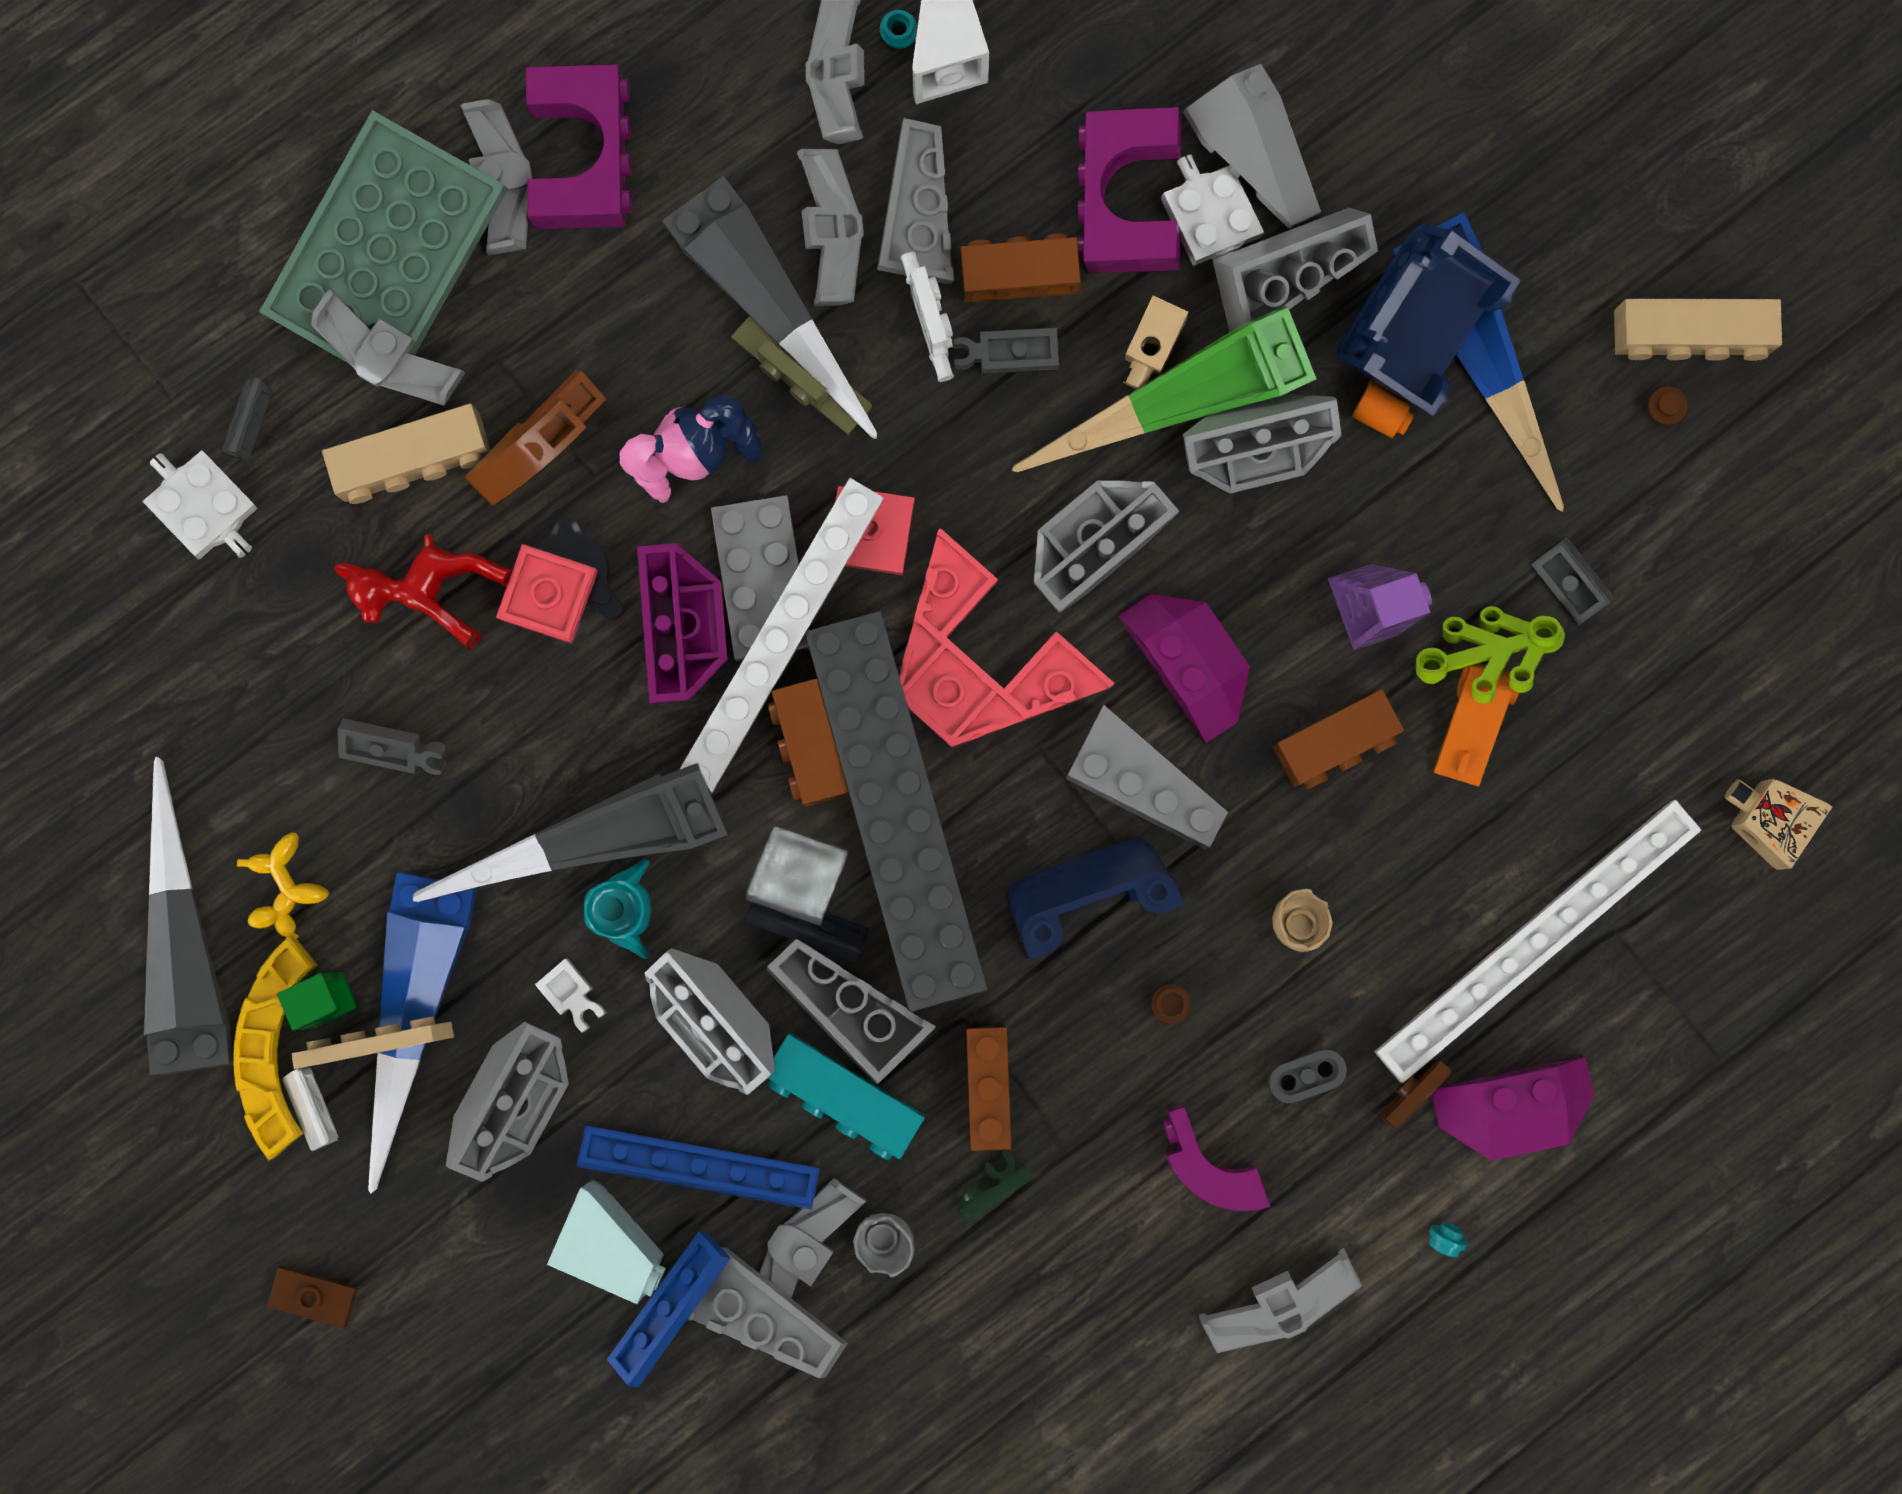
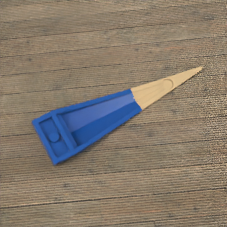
(1497, 374)

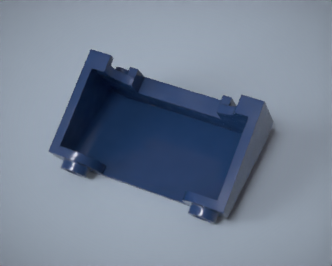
(1424, 315)
(1123, 867)

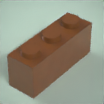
(1020, 268)
(1339, 740)
(808, 743)
(988, 1088)

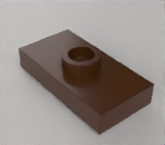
(1414, 1093)
(312, 1297)

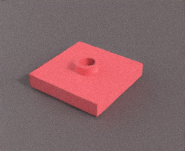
(886, 538)
(547, 593)

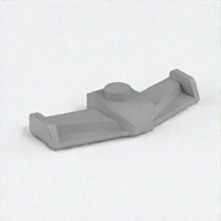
(835, 69)
(507, 164)
(832, 226)
(382, 353)
(797, 1244)
(1283, 1307)

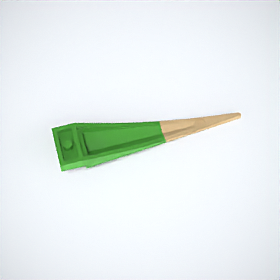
(1236, 370)

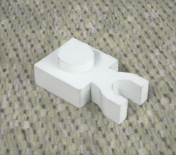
(567, 990)

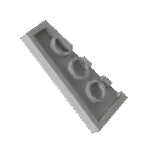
(918, 205)
(766, 1319)

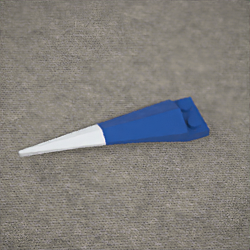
(418, 963)

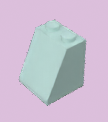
(607, 1247)

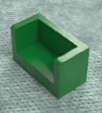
(317, 1000)

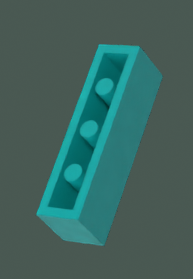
(844, 1096)

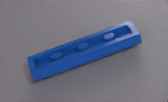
(668, 1309)

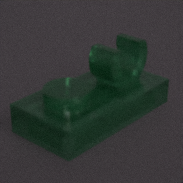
(979, 1199)

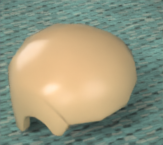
(1302, 920)

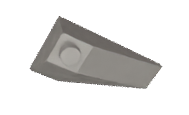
(1252, 132)

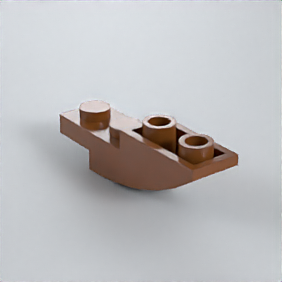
(536, 441)

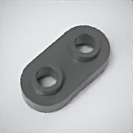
(1306, 1076)

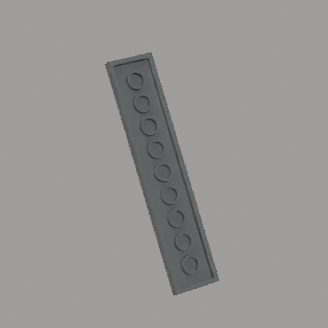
(896, 812)

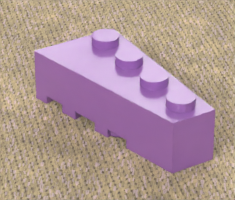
(1379, 602)

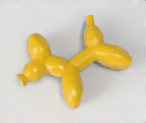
(290, 893)

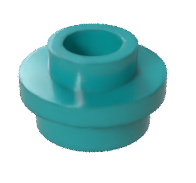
(894, 19)
(1447, 1239)

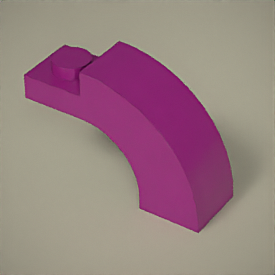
(1222, 1187)

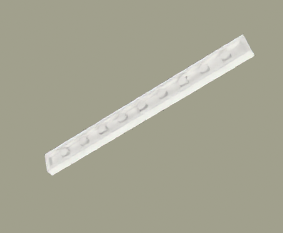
(783, 631)
(1537, 941)

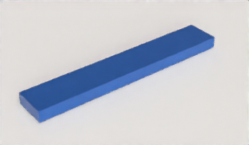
(698, 1167)

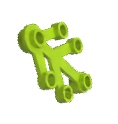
(1493, 648)

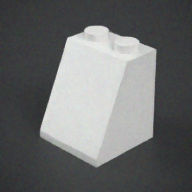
(948, 50)

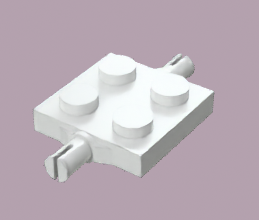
(1211, 212)
(935, 327)
(200, 505)

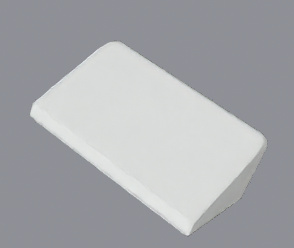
(310, 1108)

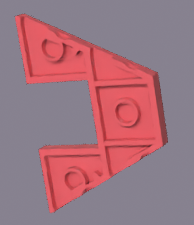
(950, 688)

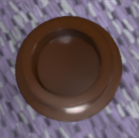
(1667, 405)
(1170, 1003)

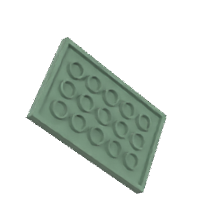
(386, 235)

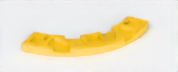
(258, 1044)

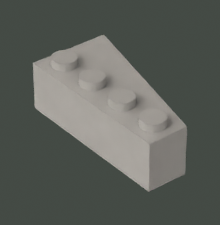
(1292, 264)
(1141, 780)
(854, 1015)

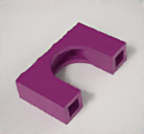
(1110, 143)
(598, 194)

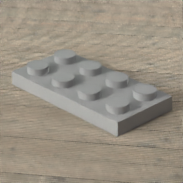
(755, 564)

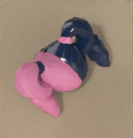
(689, 445)

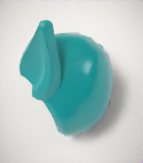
(620, 909)

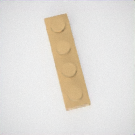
(358, 1045)

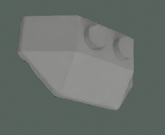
(1262, 441)
(1097, 537)
(711, 1020)
(508, 1103)

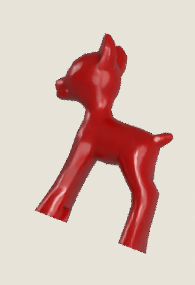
(373, 590)

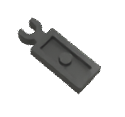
(1011, 351)
(388, 748)

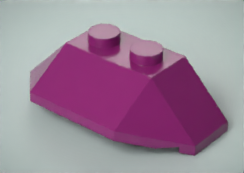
(679, 622)
(1191, 659)
(1517, 1109)

